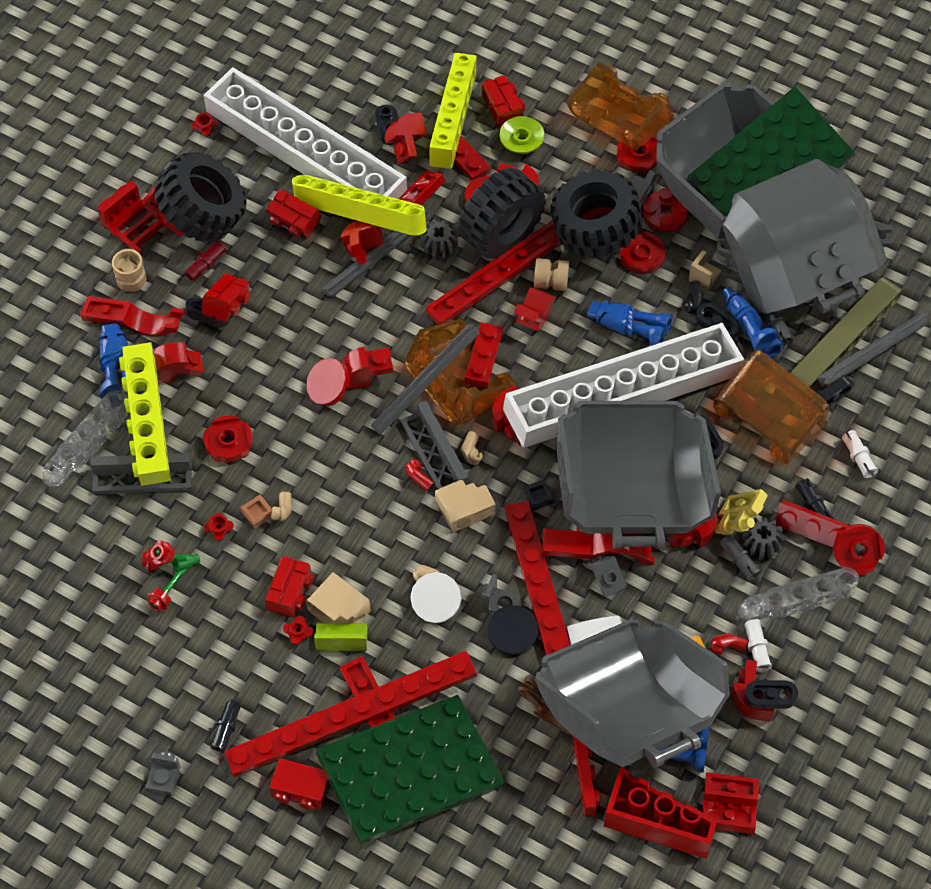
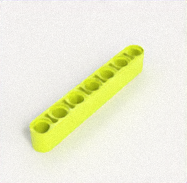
(360, 205)

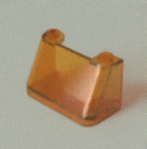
(453, 396)
(774, 405)

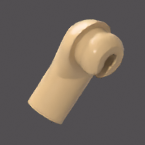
(468, 449)
(285, 507)

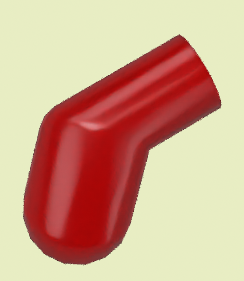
(413, 470)
(728, 640)

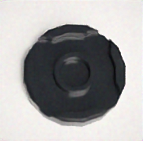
(512, 630)

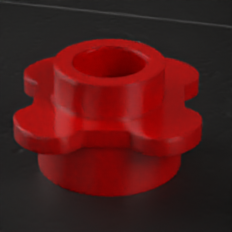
(202, 119)
(214, 521)
(298, 637)

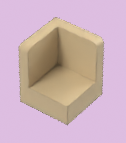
(704, 272)

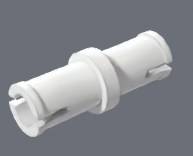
(859, 454)
(758, 645)

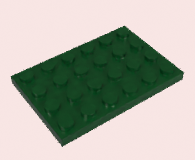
(773, 143)
(409, 769)

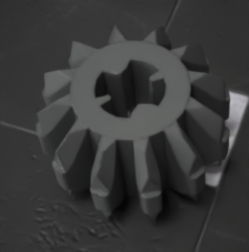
(439, 238)
(767, 546)

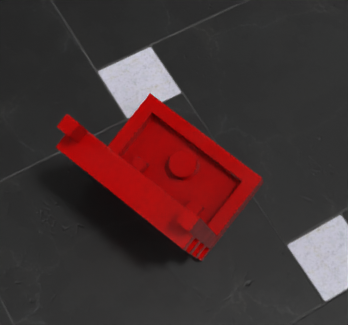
(123, 209)

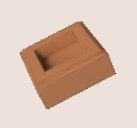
(256, 511)

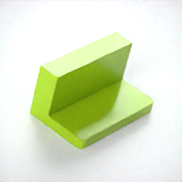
(341, 636)

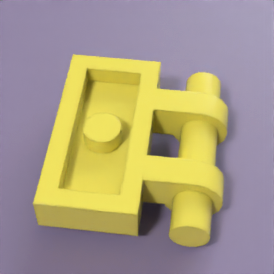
(738, 510)

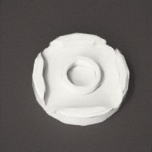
(436, 597)

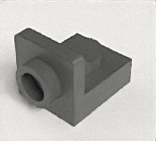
(163, 773)

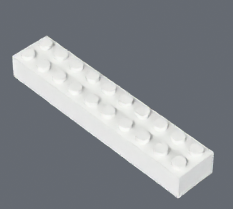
(297, 136)
(642, 375)

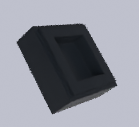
(538, 495)

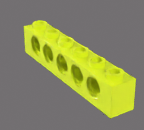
(453, 111)
(156, 468)

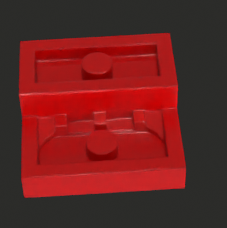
(731, 802)

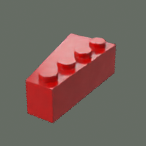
(657, 817)

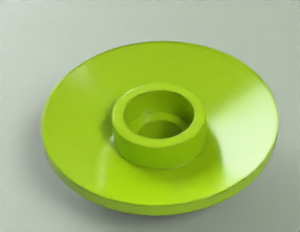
(522, 128)

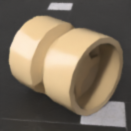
(129, 270)
(551, 274)

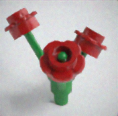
(162, 554)

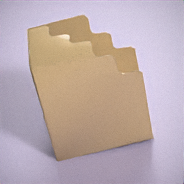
(464, 504)
(338, 602)

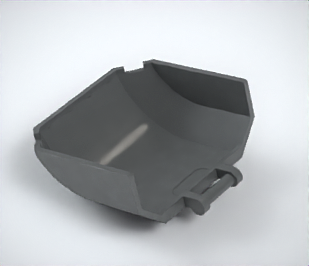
(700, 134)
(802, 238)
(636, 470)
(635, 691)

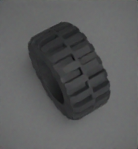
(200, 196)
(501, 212)
(600, 235)

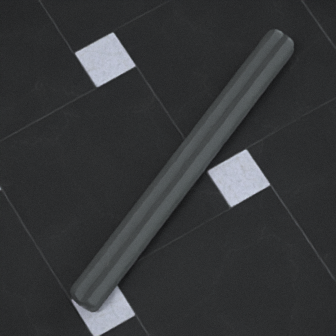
(373, 256)
(872, 350)
(424, 379)

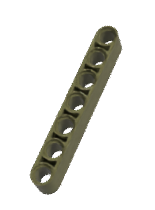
(848, 332)

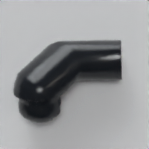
(697, 297)

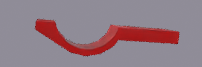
(130, 316)
(588, 546)

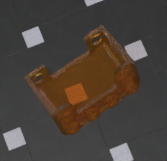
(619, 109)

